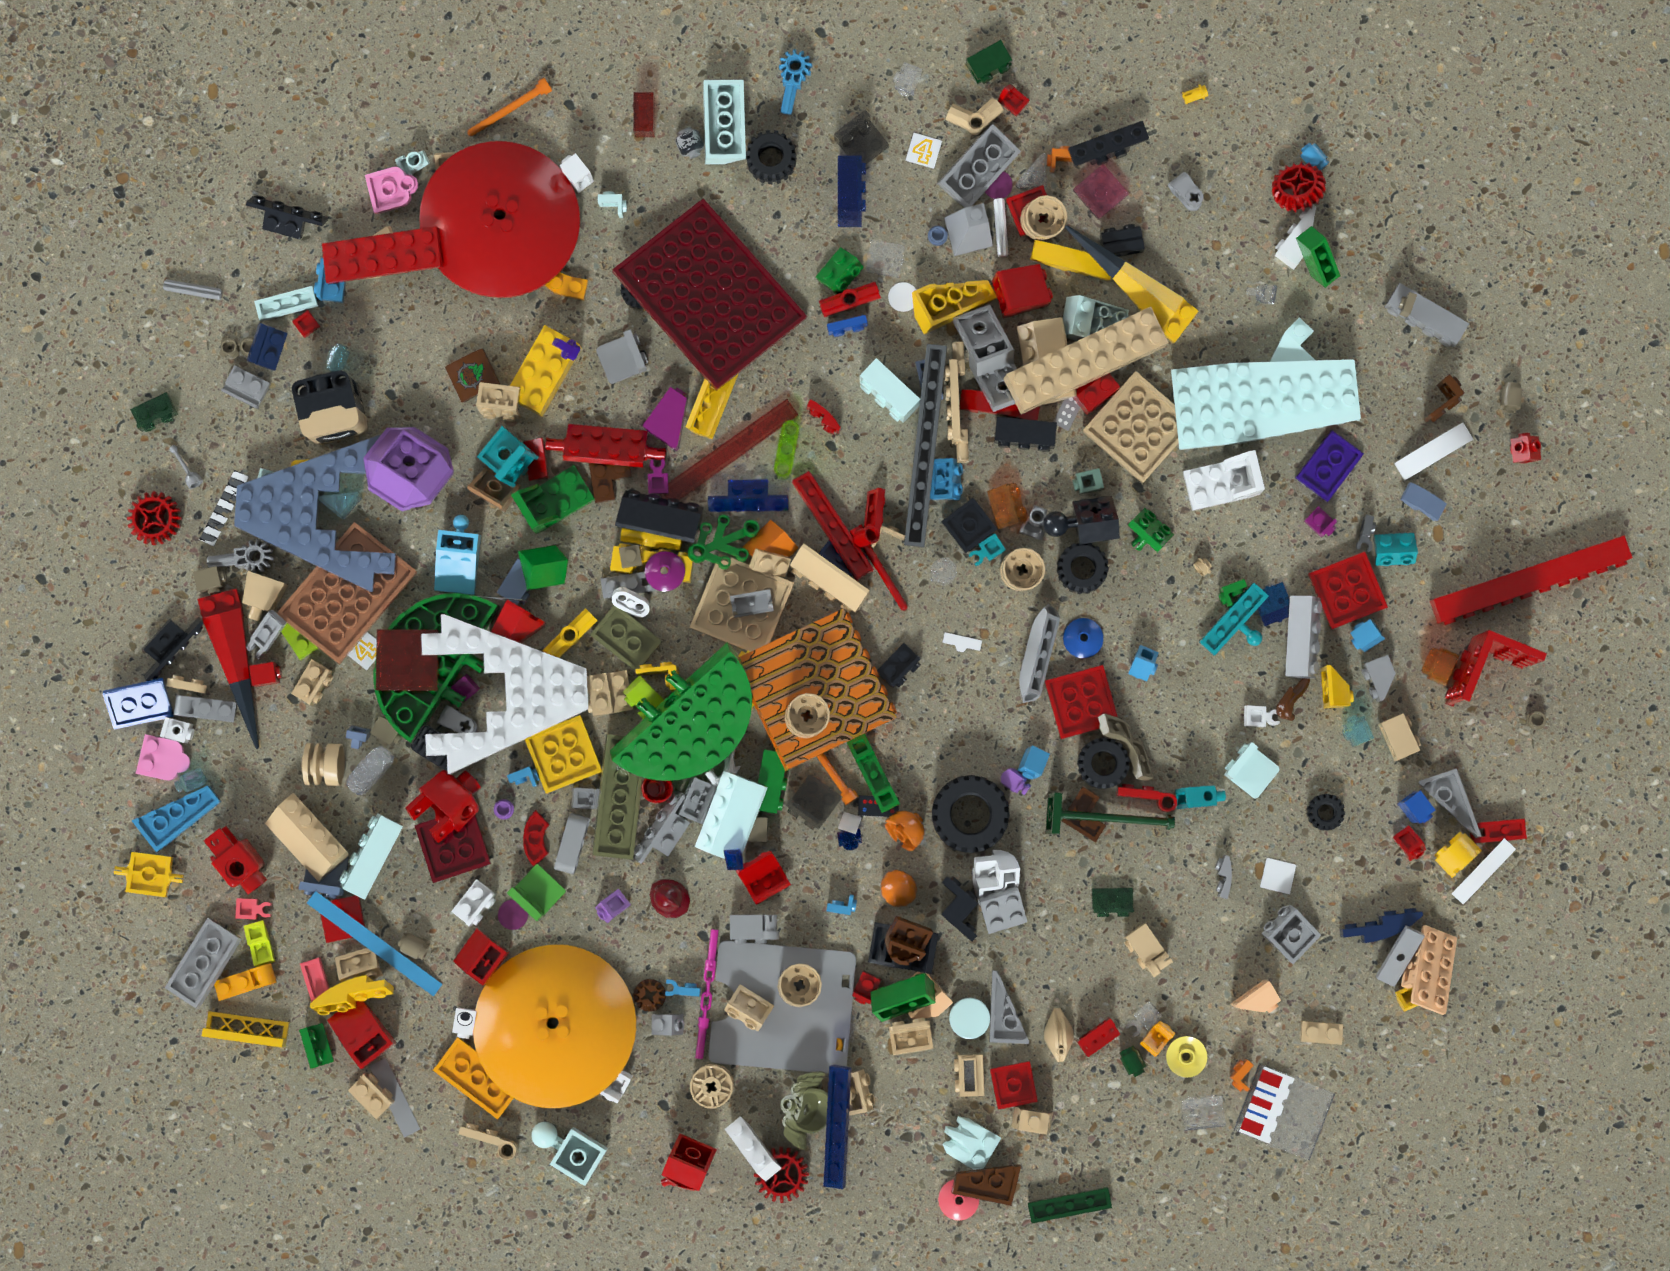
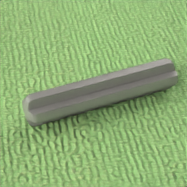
(192, 289)

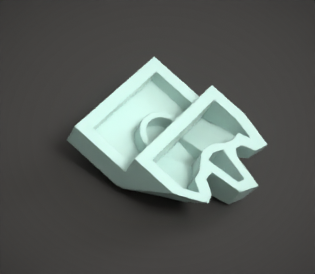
(970, 1143)

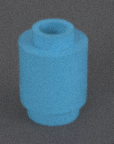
(1314, 155)

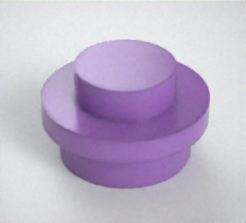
(503, 809)

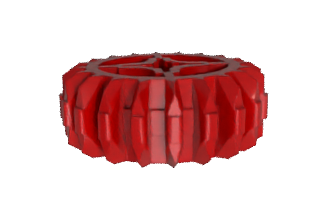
(1298, 187)
(149, 524)
(796, 1184)

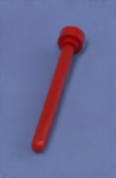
(882, 572)

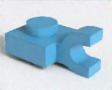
(689, 989)

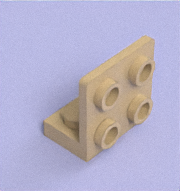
(498, 401)

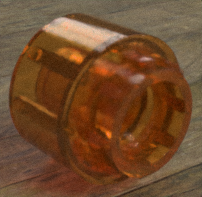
(1440, 665)

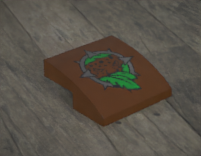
(469, 372)

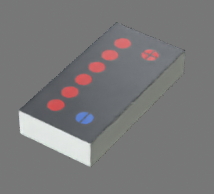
(868, 807)

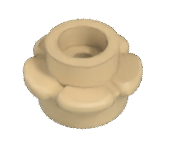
(1202, 566)

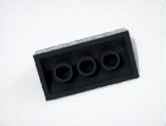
(659, 516)

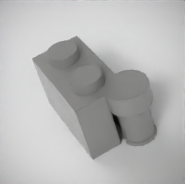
(753, 927)

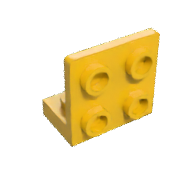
(665, 667)

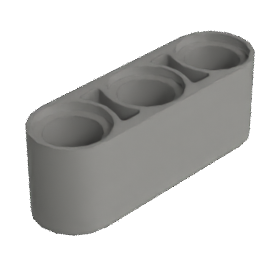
(572, 843)

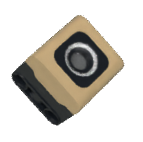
(329, 407)

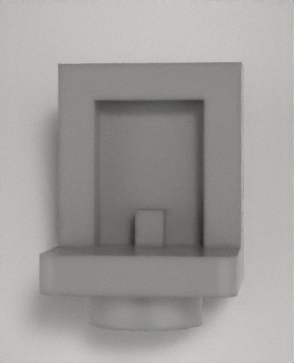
(667, 1024)

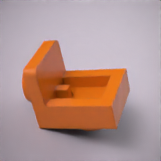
(1058, 155)
(1241, 1069)

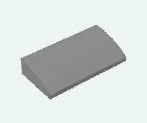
(979, 166)

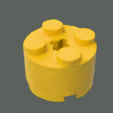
(1458, 854)

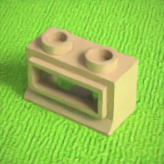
(970, 1075)

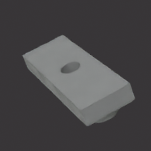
(1395, 965)

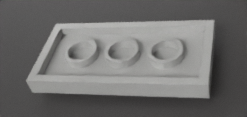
(203, 963)

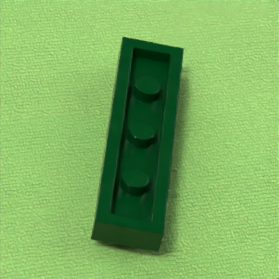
(1069, 1205)

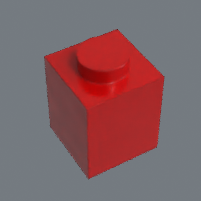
(265, 674)

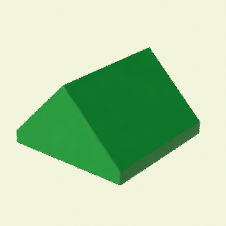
(543, 567)

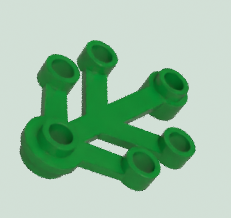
(721, 543)

